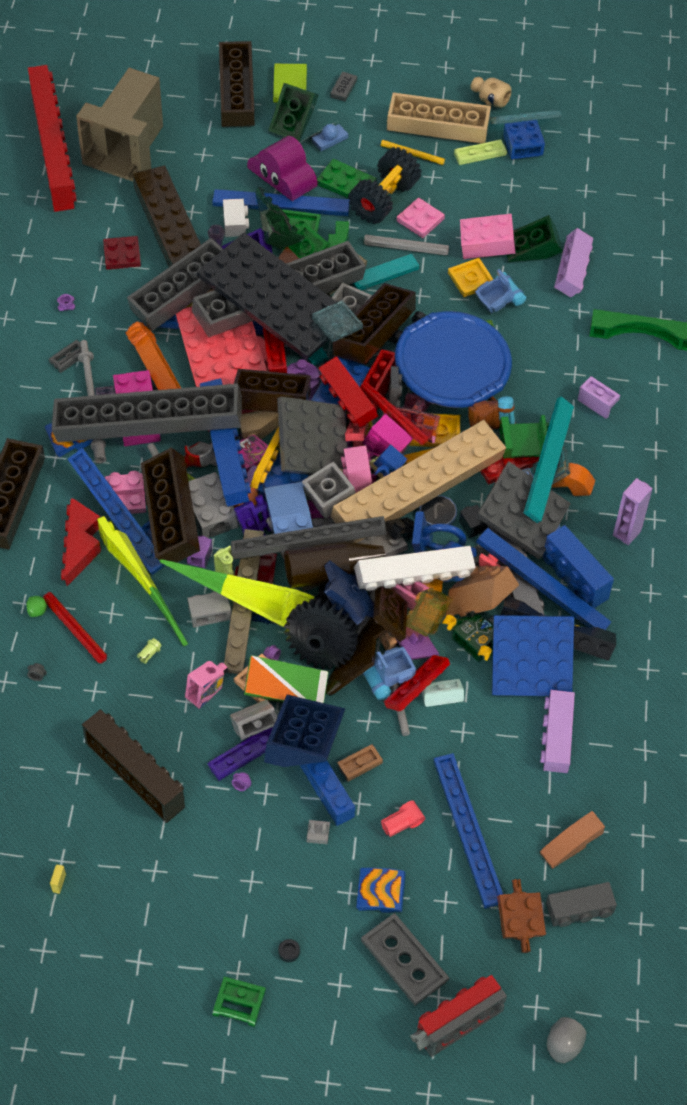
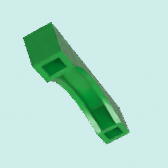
(609, 324)

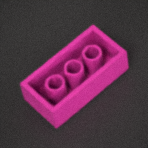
(135, 382)

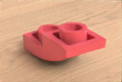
(488, 560)

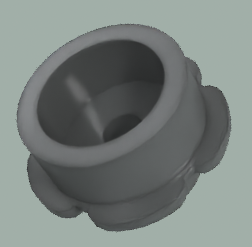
(36, 672)

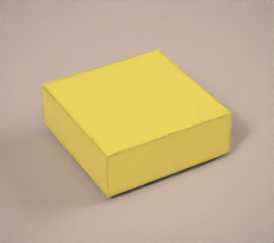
(57, 878)

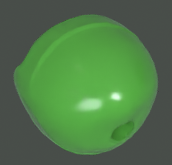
(36, 606)

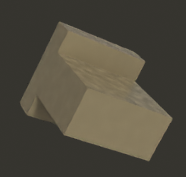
(121, 131)

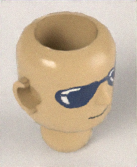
(492, 91)

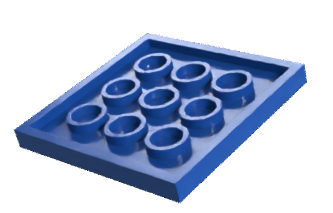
(532, 654)

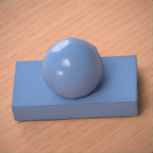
(330, 136)

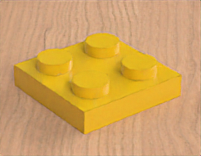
(469, 276)

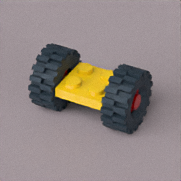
(372, 200)

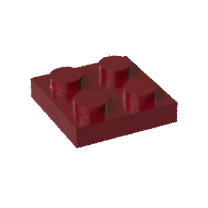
(121, 252)

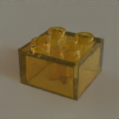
(428, 612)

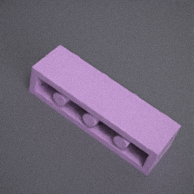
(574, 263)
(632, 511)
(558, 731)

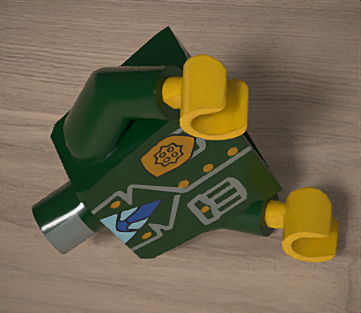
(472, 635)

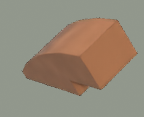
(573, 839)

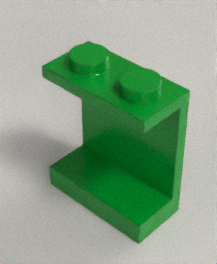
(523, 439)

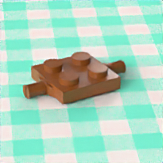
(521, 915)

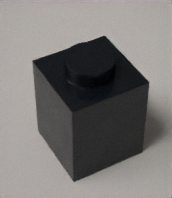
(470, 523)

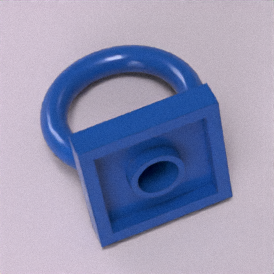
(423, 534)

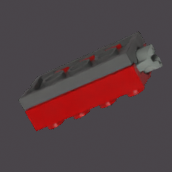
(459, 1016)

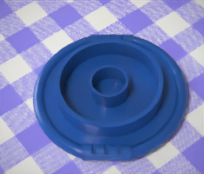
(453, 359)

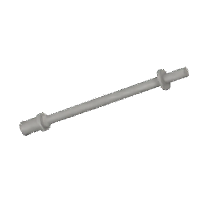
(86, 357)

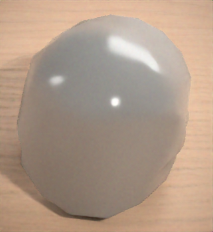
(565, 1039)

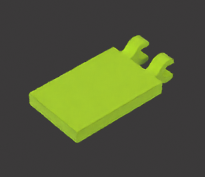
(291, 74)

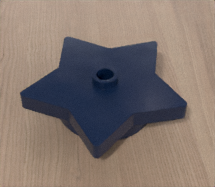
(346, 594)

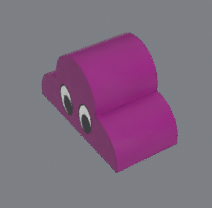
(284, 168)

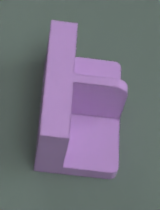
(598, 397)

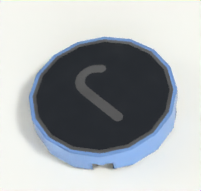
(439, 511)

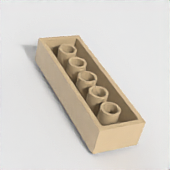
(438, 118)

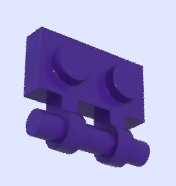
(248, 517)

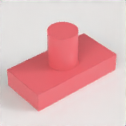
(356, 434)

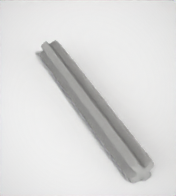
(406, 244)

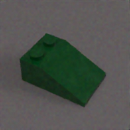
(293, 111)
(536, 241)

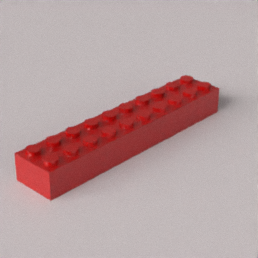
(52, 138)

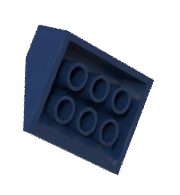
(303, 732)

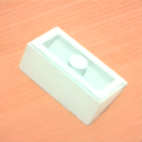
(443, 693)

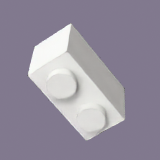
(234, 217)

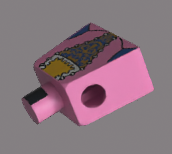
(204, 683)

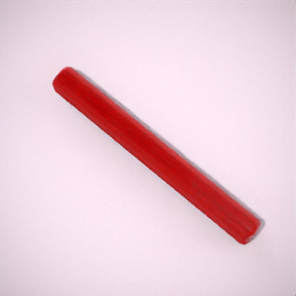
(394, 413)
(77, 630)

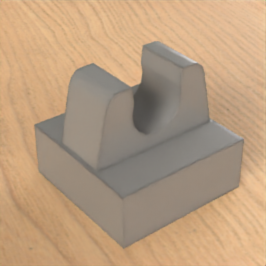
(318, 832)

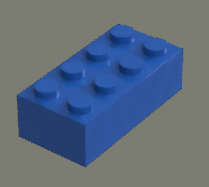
(577, 567)

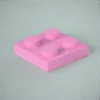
(420, 217)

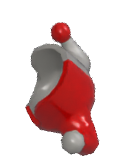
(200, 455)

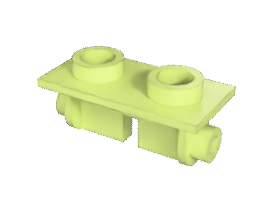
(223, 561)

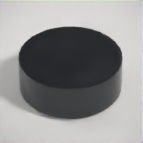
(289, 950)

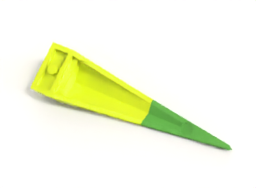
(123, 550)
(262, 598)

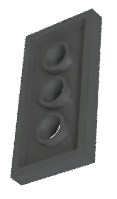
(402, 973)

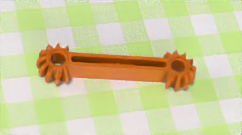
(152, 356)

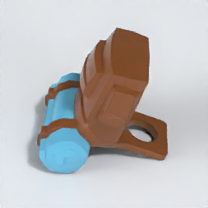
(492, 411)

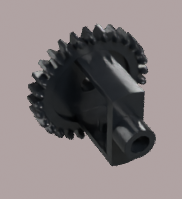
(321, 633)

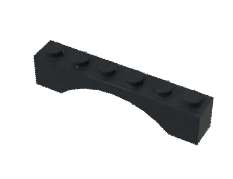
(586, 639)

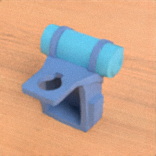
(499, 292)
(388, 670)

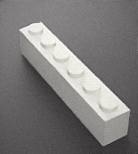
(414, 568)

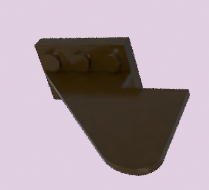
(389, 617)

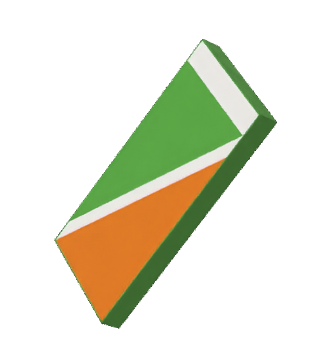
(276, 679)

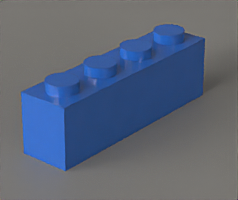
(330, 791)

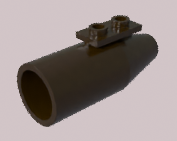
(306, 564)

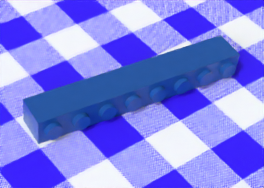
(229, 461)

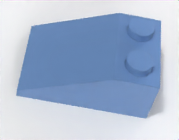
(288, 508)

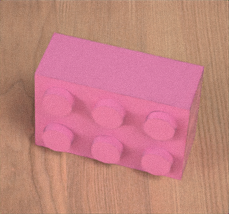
(487, 236)

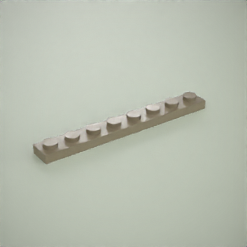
(241, 616)

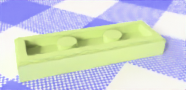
(480, 152)

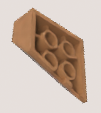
(481, 590)

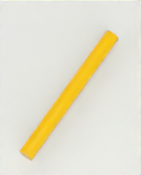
(416, 153)

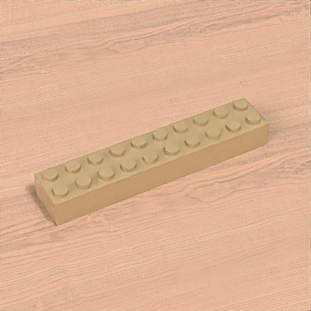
(423, 477)

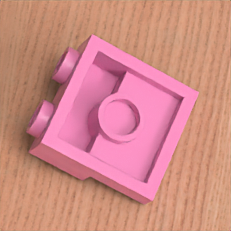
(130, 490)

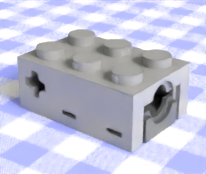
(210, 507)

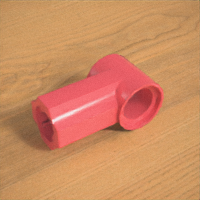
(407, 816)

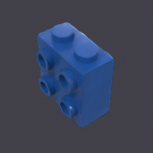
(523, 139)

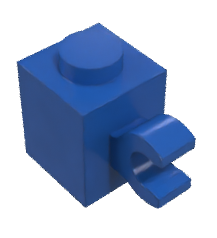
(389, 461)

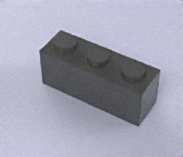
(581, 904)

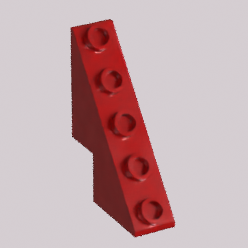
(80, 543)

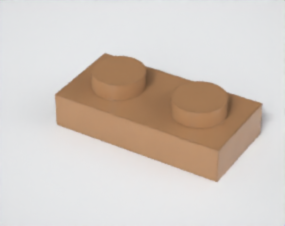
(359, 762)

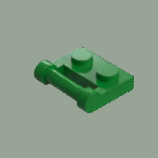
(241, 994)

